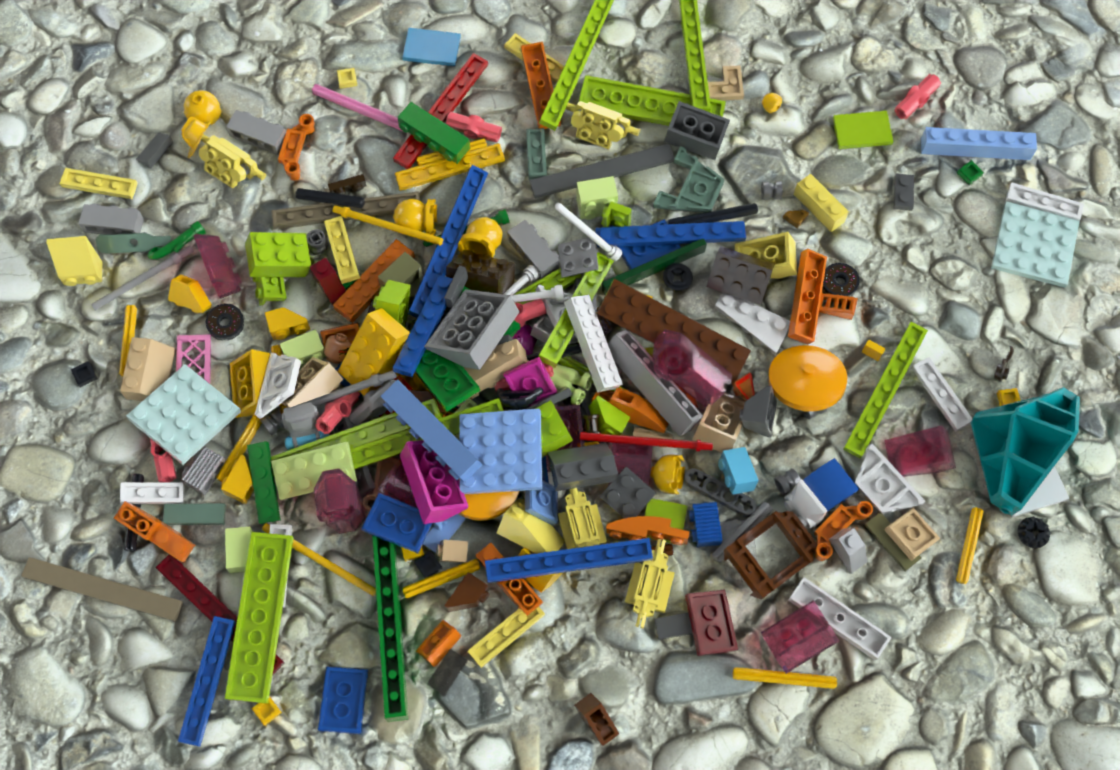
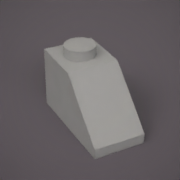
(849, 548)

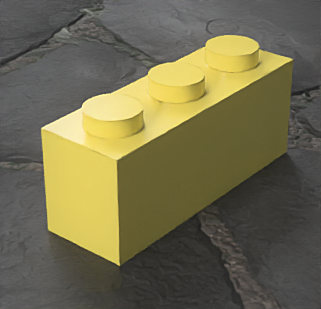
(820, 202)

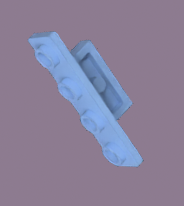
(443, 531)

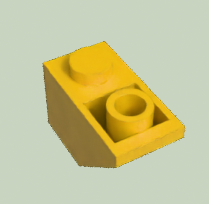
(189, 294)
(285, 323)
(239, 482)

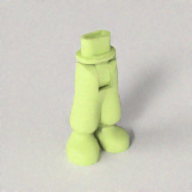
(567, 376)

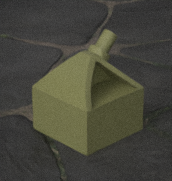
(405, 271)

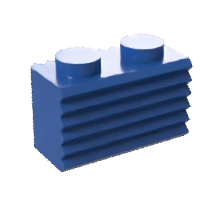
(706, 524)

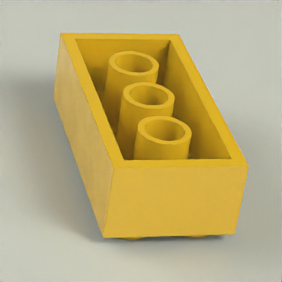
(373, 348)

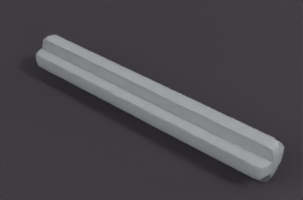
(758, 516)

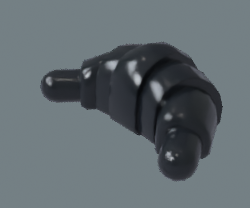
(518, 399)

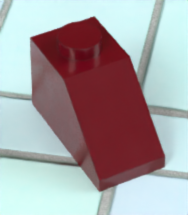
(327, 280)

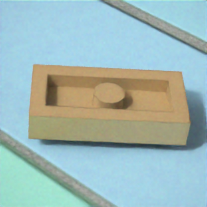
(643, 432)

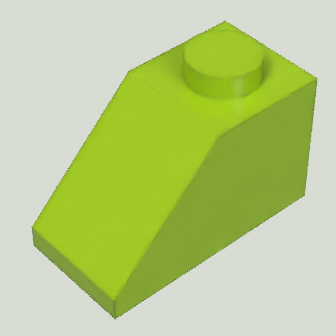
(611, 418)

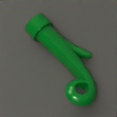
(178, 243)

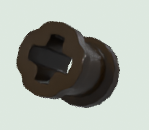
(594, 418)

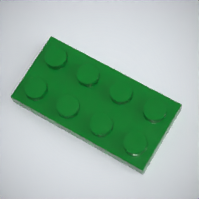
(445, 380)

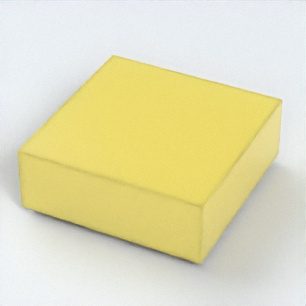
(346, 78)

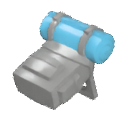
(301, 424)

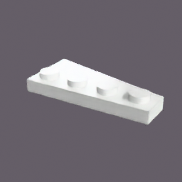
(760, 323)

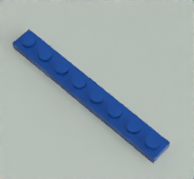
(672, 234)
(568, 560)

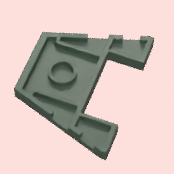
(698, 190)

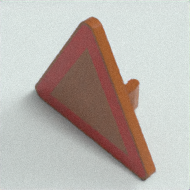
(744, 387)

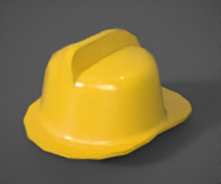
(192, 133)

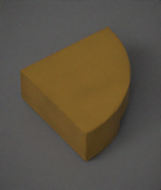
(796, 217)

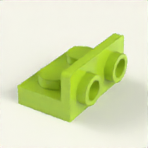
(616, 215)
(269, 289)

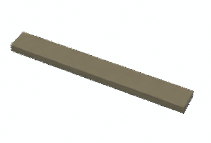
(321, 212)
(102, 589)

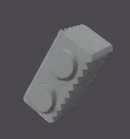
(203, 470)

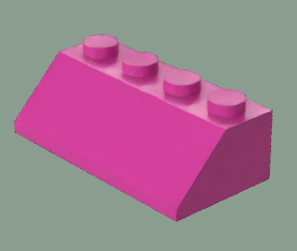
(432, 485)

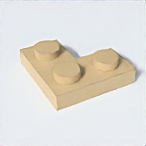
(730, 88)

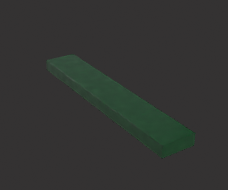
(658, 264)

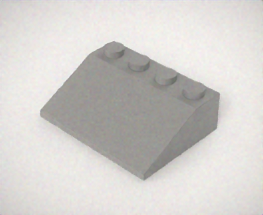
(473, 328)

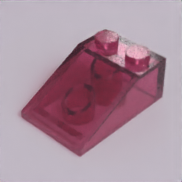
(921, 452)

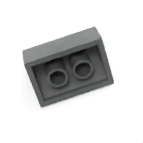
(696, 130)
(582, 466)

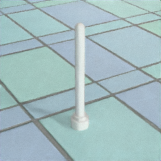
(611, 251)
(529, 274)
(554, 293)

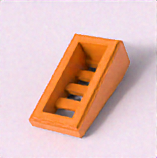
(835, 311)

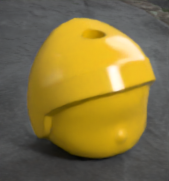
(771, 102)

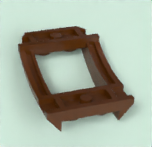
(750, 569)

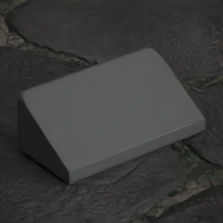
(155, 149)

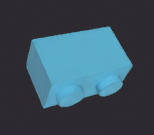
(738, 470)

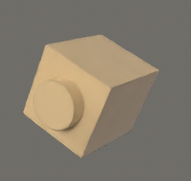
(452, 551)

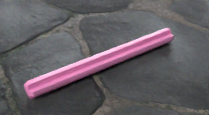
(356, 106)

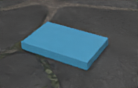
(431, 47)

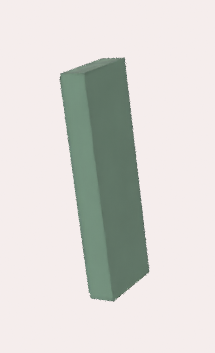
(536, 153)
(194, 514)

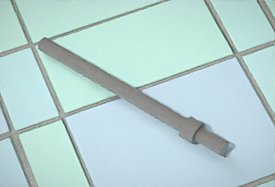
(174, 258)
(375, 380)

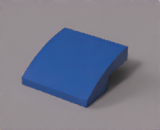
(831, 484)

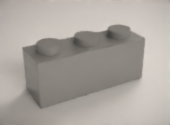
(256, 131)
(110, 220)
(533, 248)

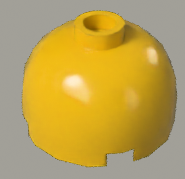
(202, 106)
(668, 473)

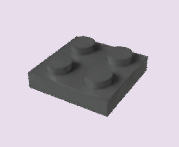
(628, 494)

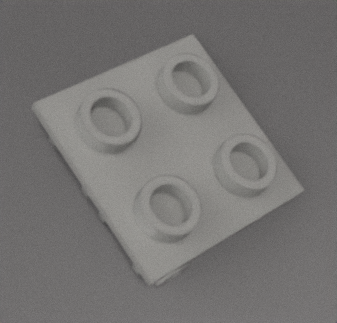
(578, 257)

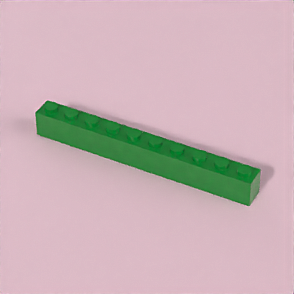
(390, 631)

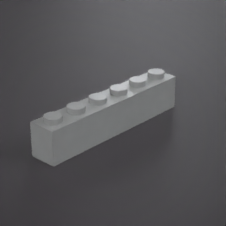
(662, 394)

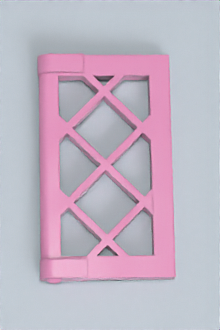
(194, 340)

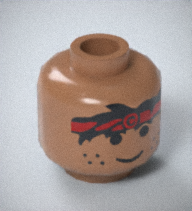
(336, 348)

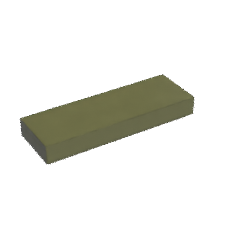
(876, 528)

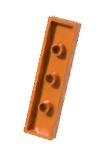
(538, 77)
(365, 289)
(807, 296)

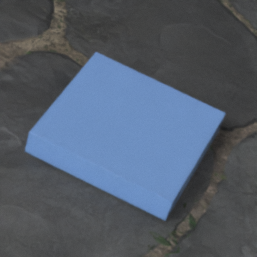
(543, 503)

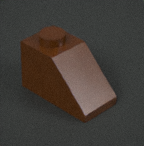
(468, 594)

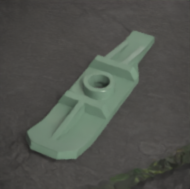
(122, 242)

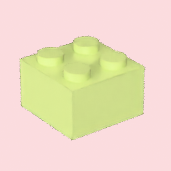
(594, 196)

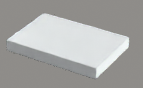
(1048, 493)

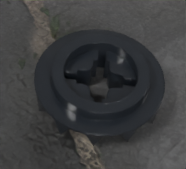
(677, 269)
(1028, 537)

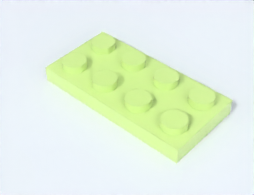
(300, 472)

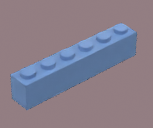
(431, 430)

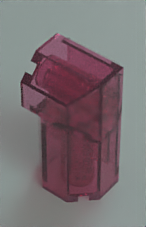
(689, 367)
(338, 501)

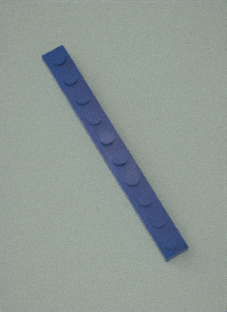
(451, 236)

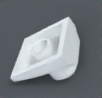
(805, 505)

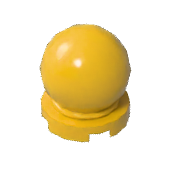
(417, 215)
(481, 237)

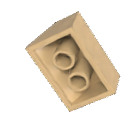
(146, 368)

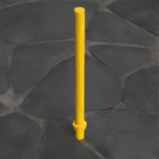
(345, 212)
(329, 565)

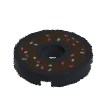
(843, 271)
(221, 312)

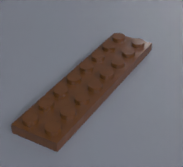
(649, 319)

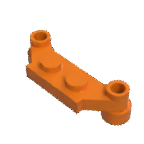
(293, 145)
(839, 519)

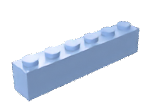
(978, 143)

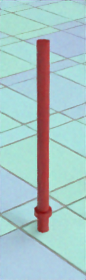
(698, 445)

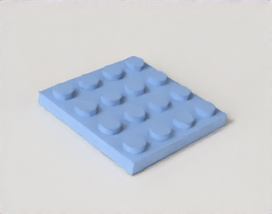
(507, 449)

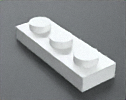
(151, 493)

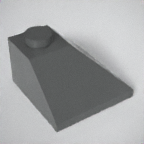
(760, 412)

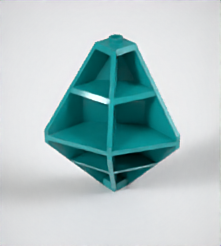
(1023, 444)

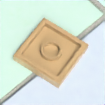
(912, 534)

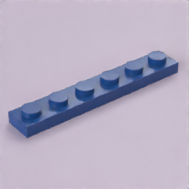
(423, 328)
(207, 681)

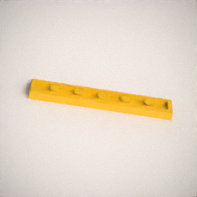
(443, 168)

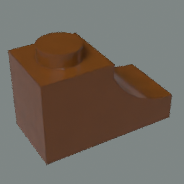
(597, 719)

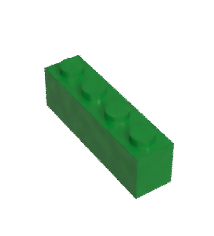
(433, 133)

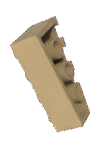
(503, 358)

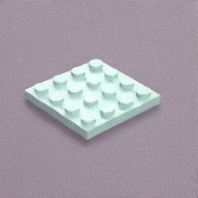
(1035, 244)
(183, 414)

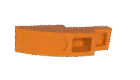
(635, 406)
(642, 526)
(154, 531)
(515, 589)

